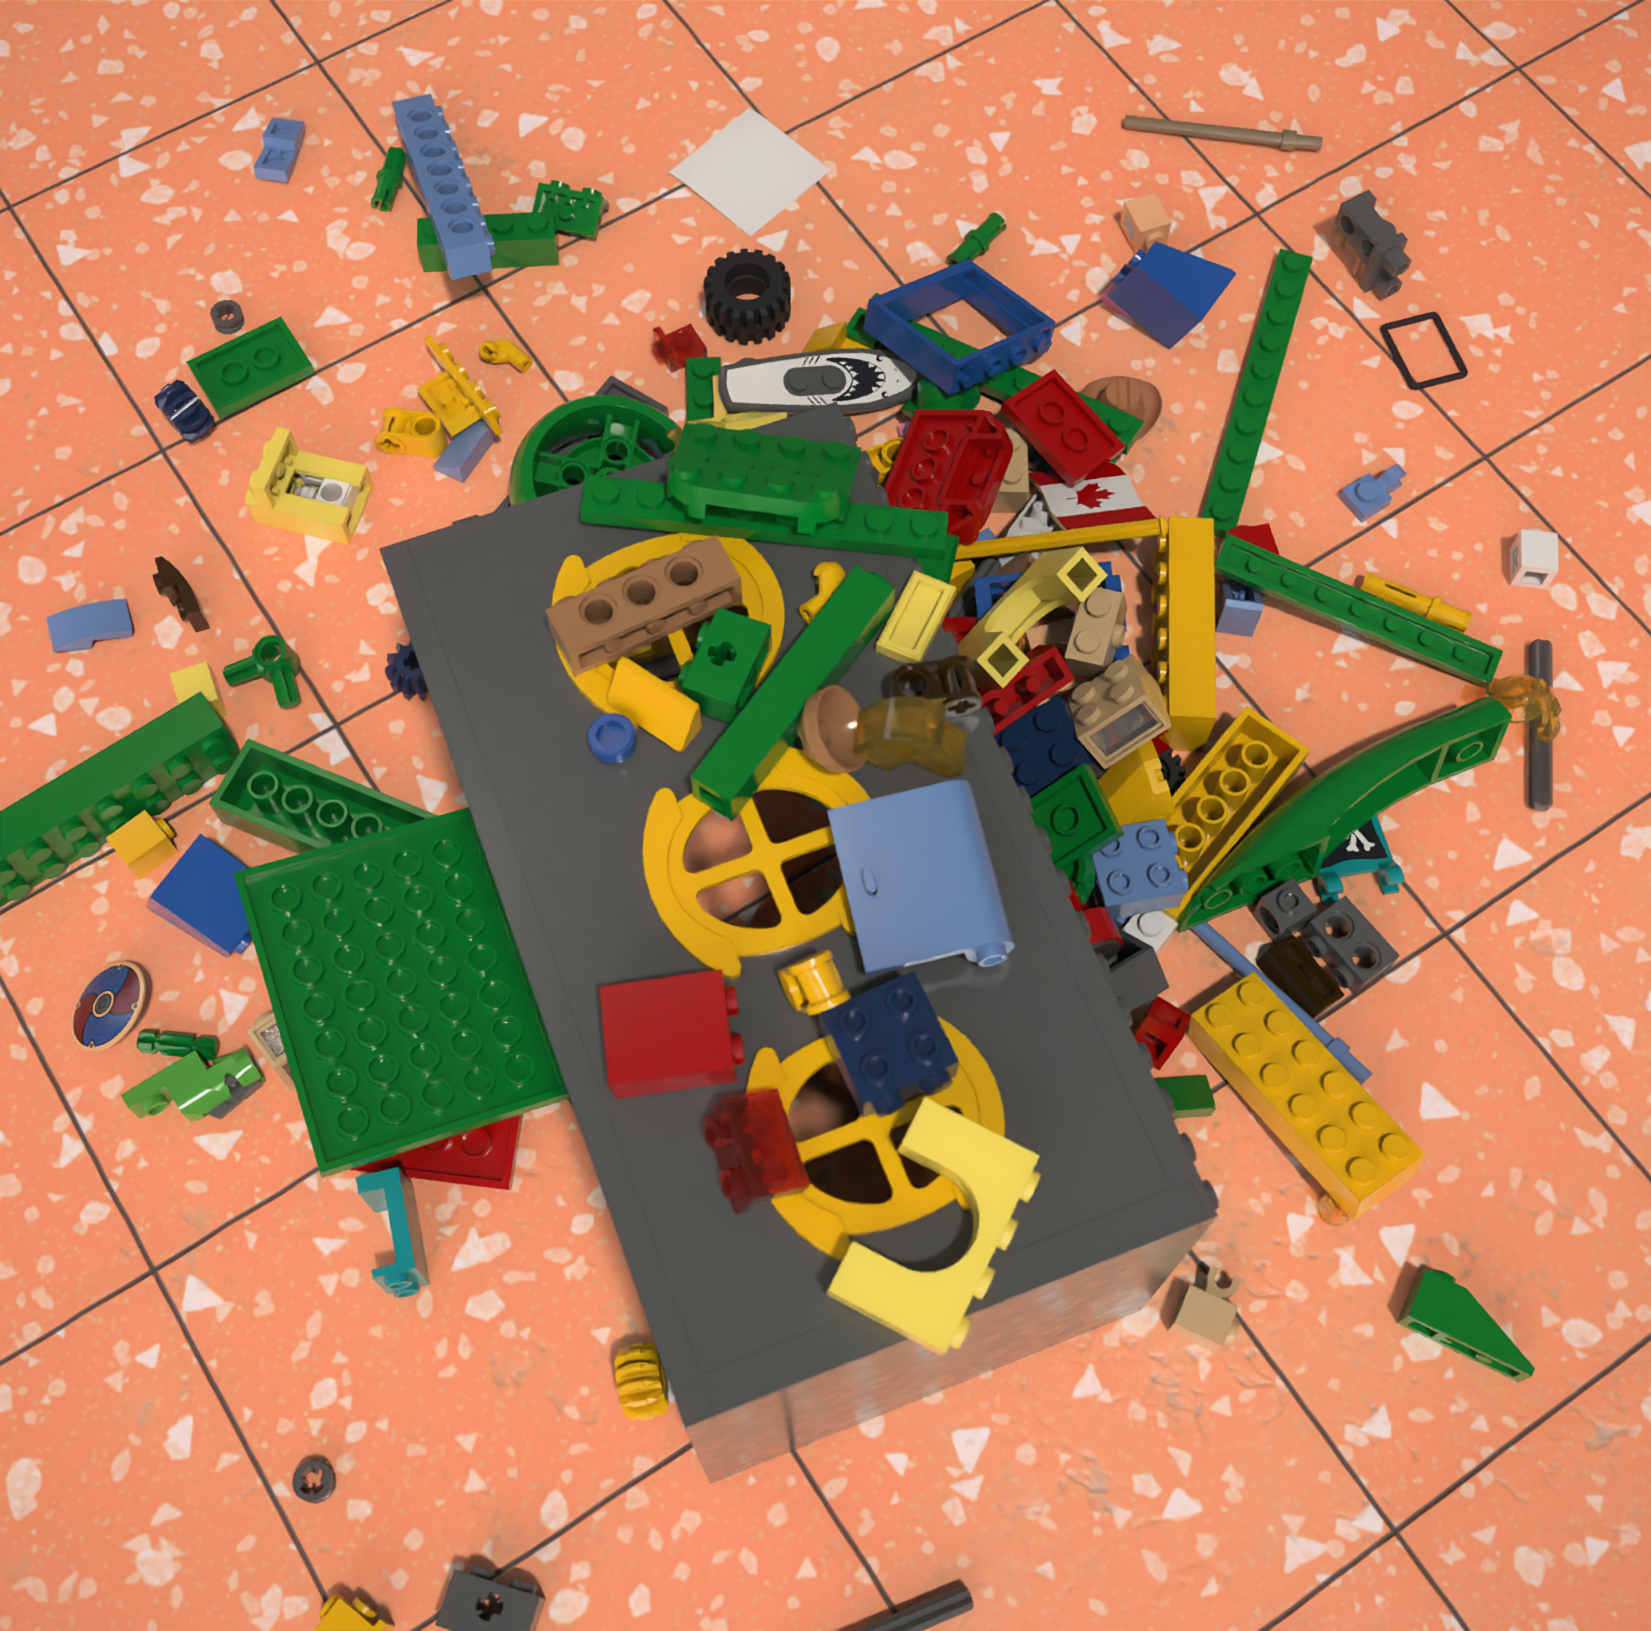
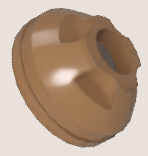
(830, 729)

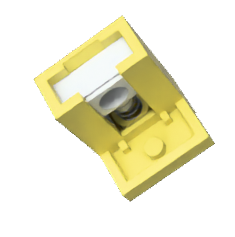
(297, 490)

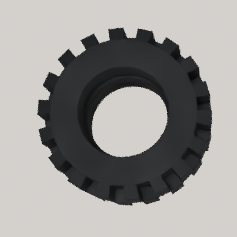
(742, 275)

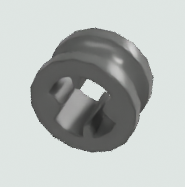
(227, 326)
(300, 1483)

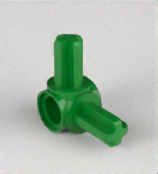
(262, 663)

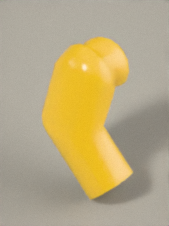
(504, 352)

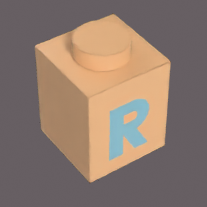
(1145, 222)

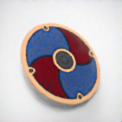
(108, 1006)

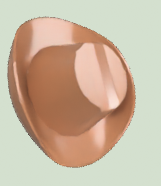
(1130, 396)

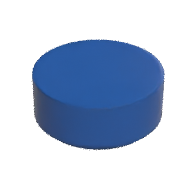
(612, 738)

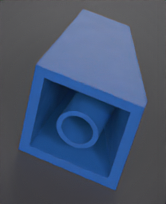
(1168, 290)
(204, 898)

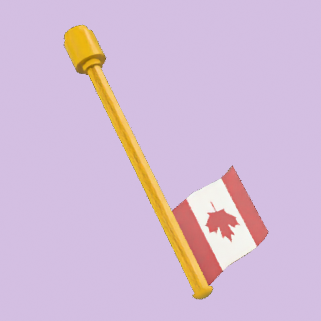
(1091, 512)

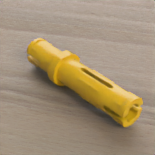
(1418, 603)

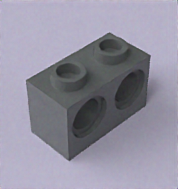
(1357, 940)

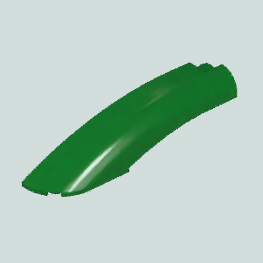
(1342, 800)

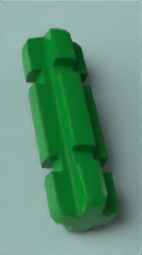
(177, 1044)

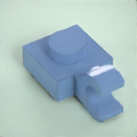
(1370, 495)

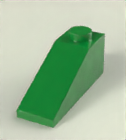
(1457, 1321)

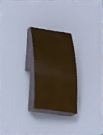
(174, 585)

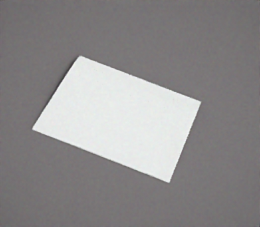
(750, 171)

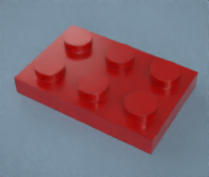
(1062, 428)

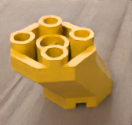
(1137, 787)

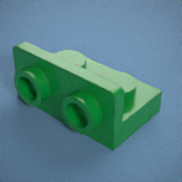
(574, 210)

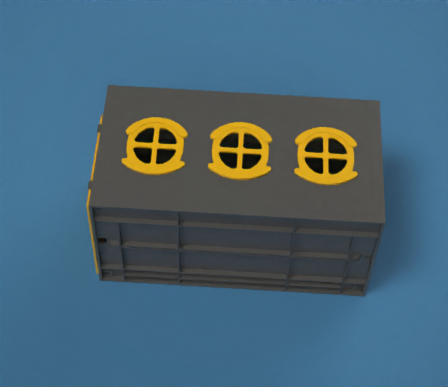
(603, 899)

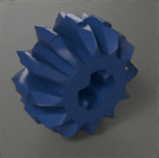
(184, 411)
(403, 672)

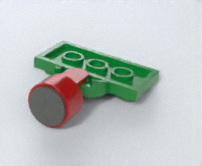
(1079, 826)

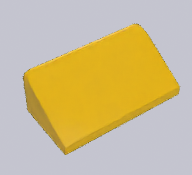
(654, 705)

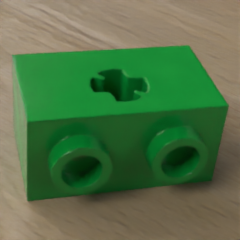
(726, 664)

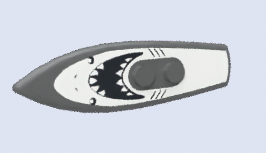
(807, 380)

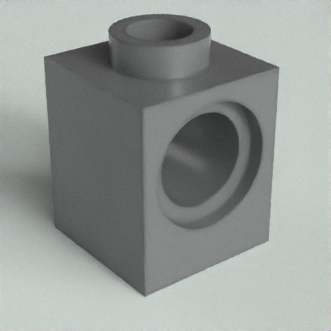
(1284, 911)

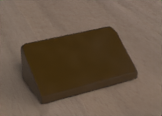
(1299, 976)

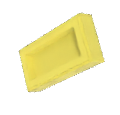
(916, 619)

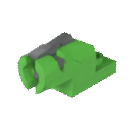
(197, 1087)

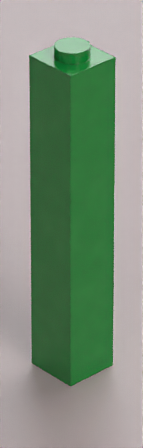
(771, 717)

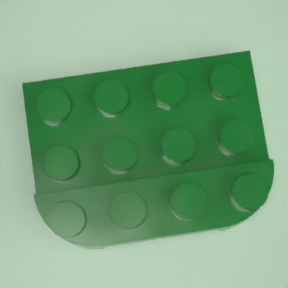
(763, 474)

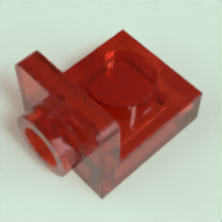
(677, 346)

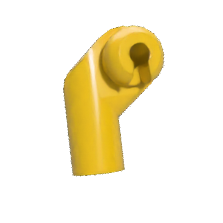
(829, 579)

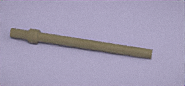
(1286, 139)

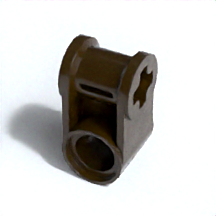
(940, 683)

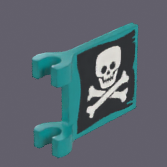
(1359, 854)

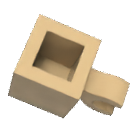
(1205, 1314)

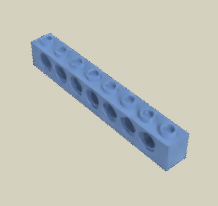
(444, 187)

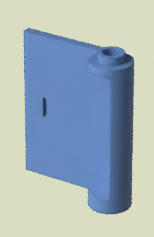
(929, 875)

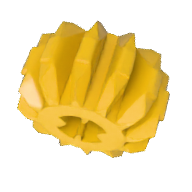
(641, 1382)

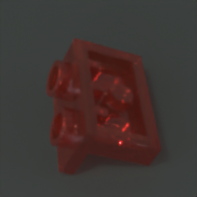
(754, 1149)

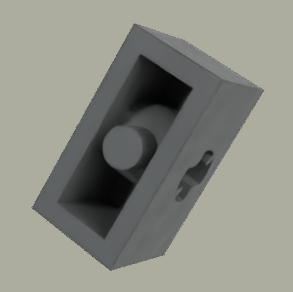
(467, 1593)

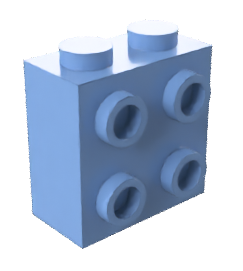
(1139, 871)

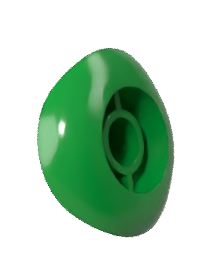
(933, 397)

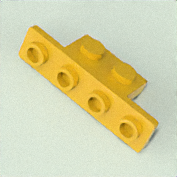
(453, 397)

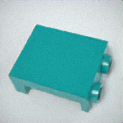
(395, 1193)

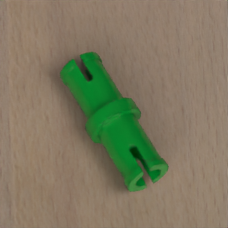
(977, 241)

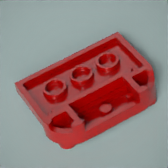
(951, 466)
(472, 1158)

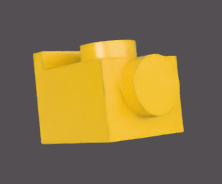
(344, 1615)

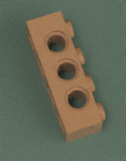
(635, 625)

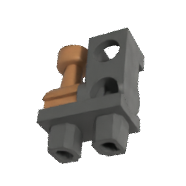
(1372, 245)

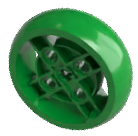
(617, 418)

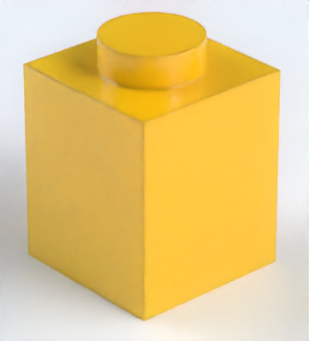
(143, 843)

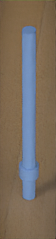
(1241, 964)

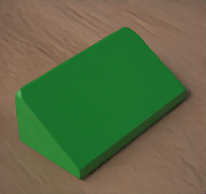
(1189, 1095)

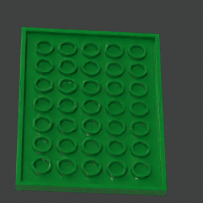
(398, 990)

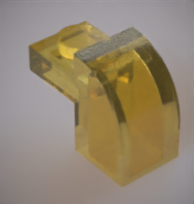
(910, 730)

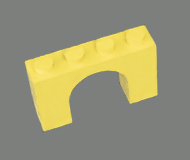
(1050, 582)
(993, 1179)

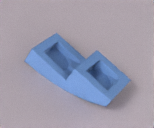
(281, 149)
(83, 624)

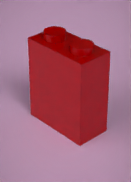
(670, 1034)

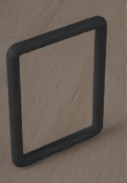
(1442, 329)

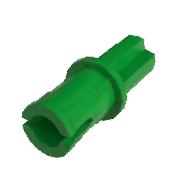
(389, 179)

